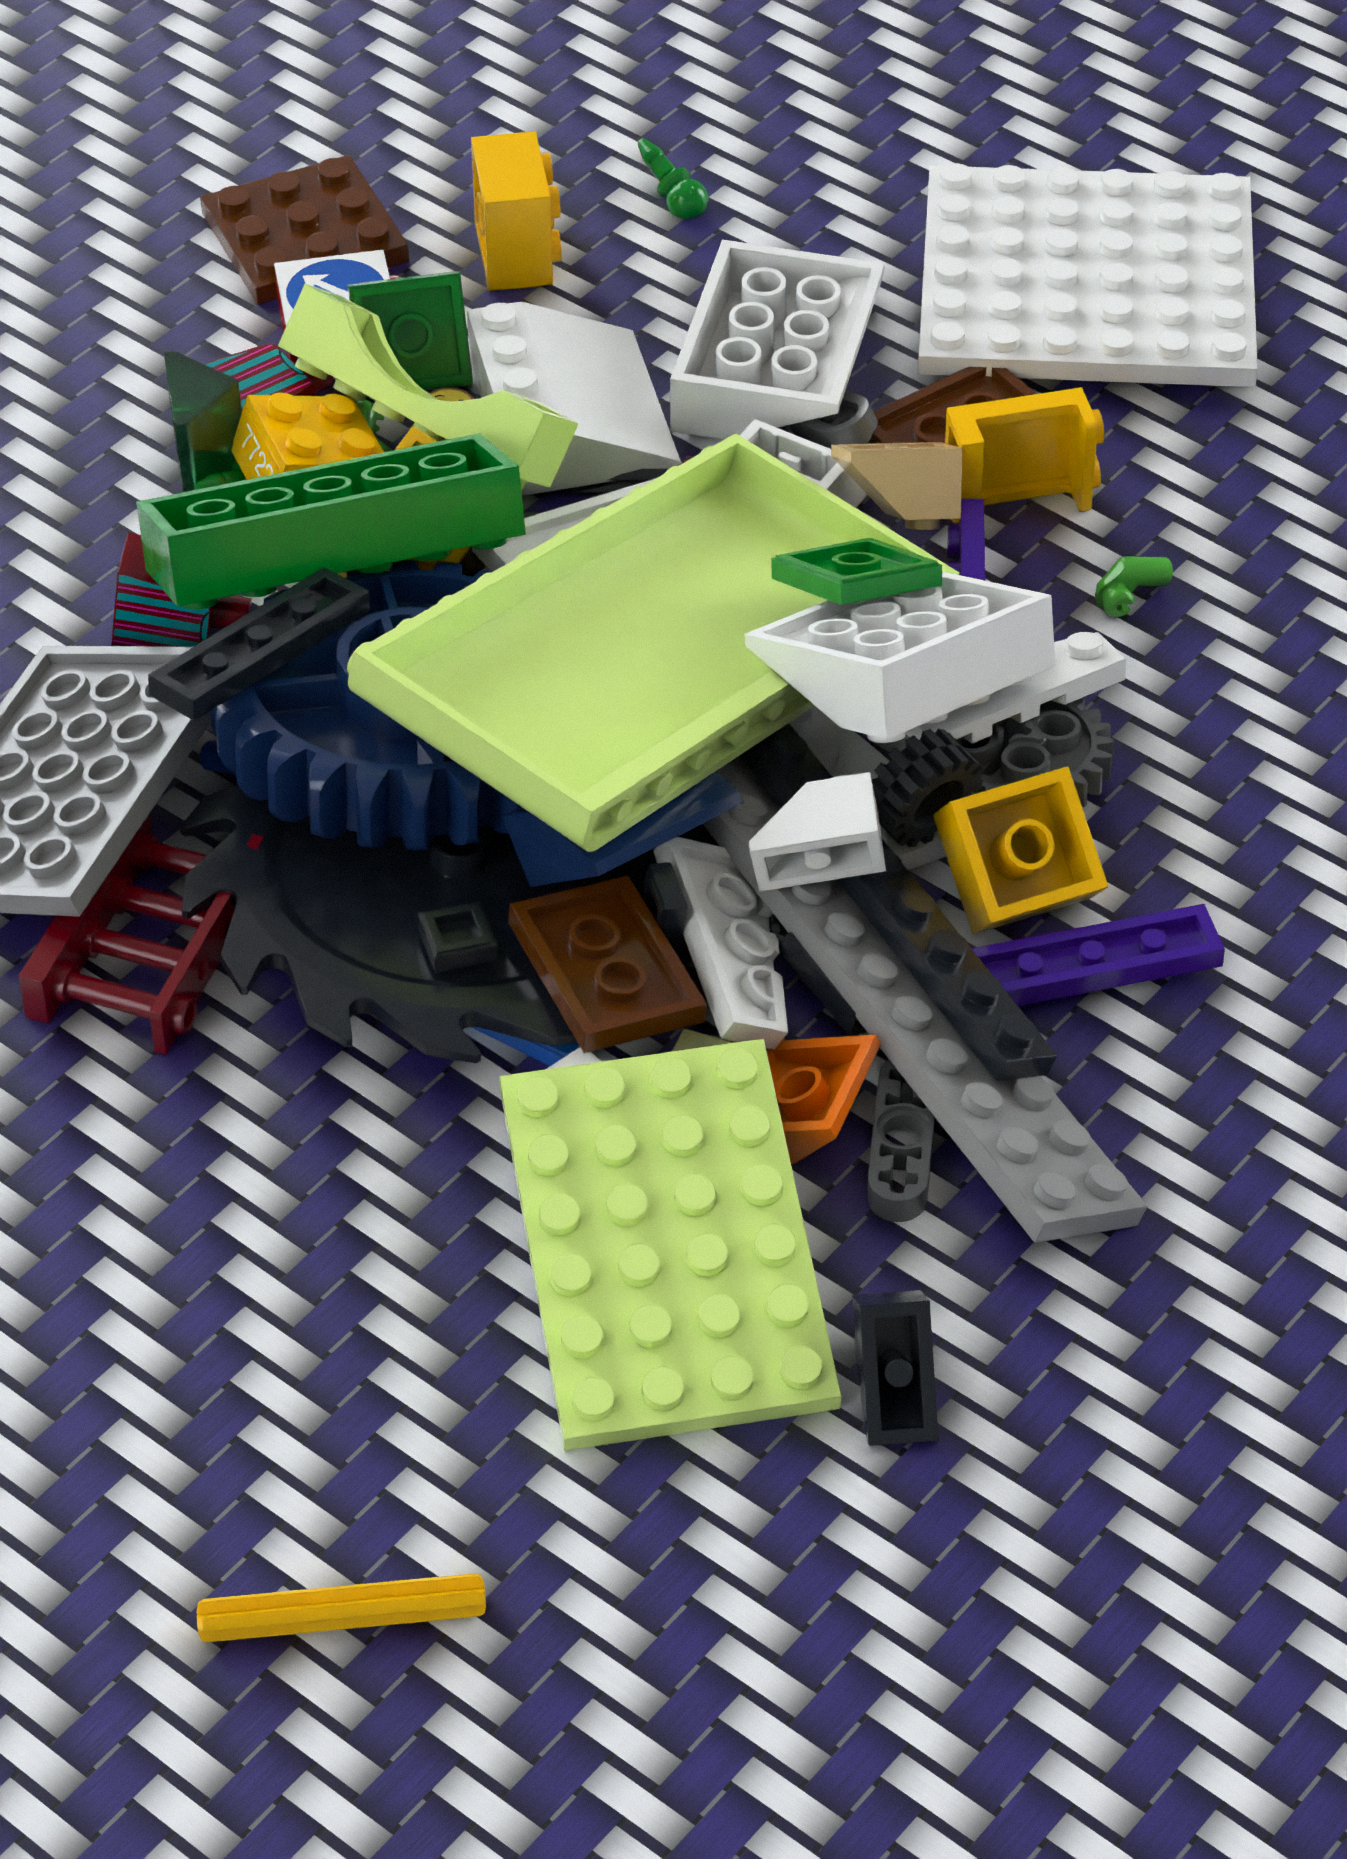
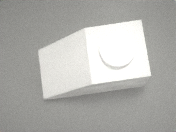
(820, 835)

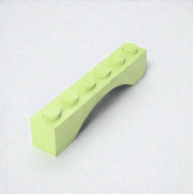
(350, 344)

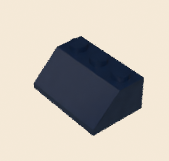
(553, 858)

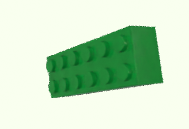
(331, 516)

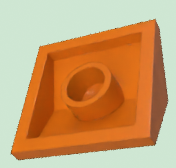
(817, 1086)

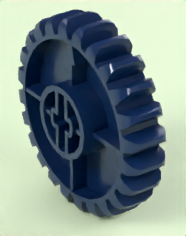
(337, 757)

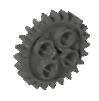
(1053, 740)

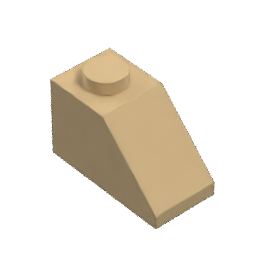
(907, 479)

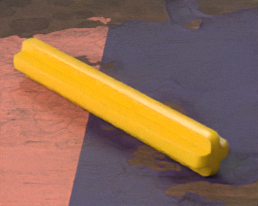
(341, 1607)

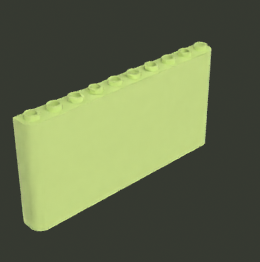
(617, 649)

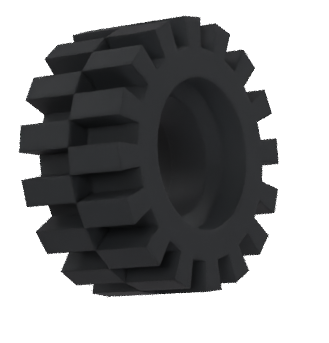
(921, 783)

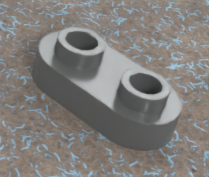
(850, 426)

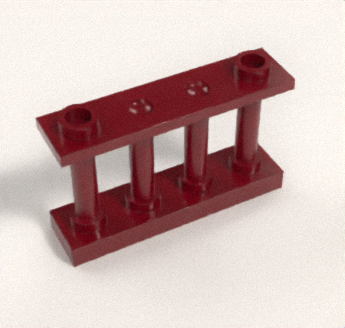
(56, 963)

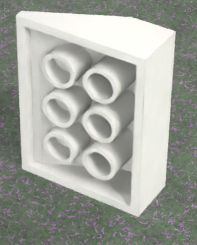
(771, 339)
(582, 372)
(911, 653)

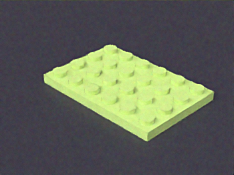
(667, 1245)

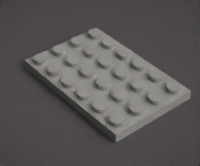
(81, 770)

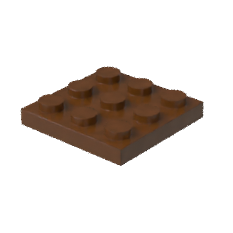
(300, 217)

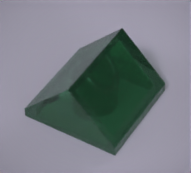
(203, 417)

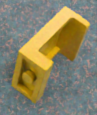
(1028, 447)

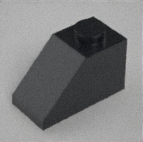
(895, 1367)

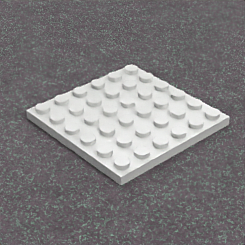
(1089, 275)

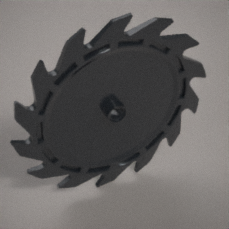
(349, 925)

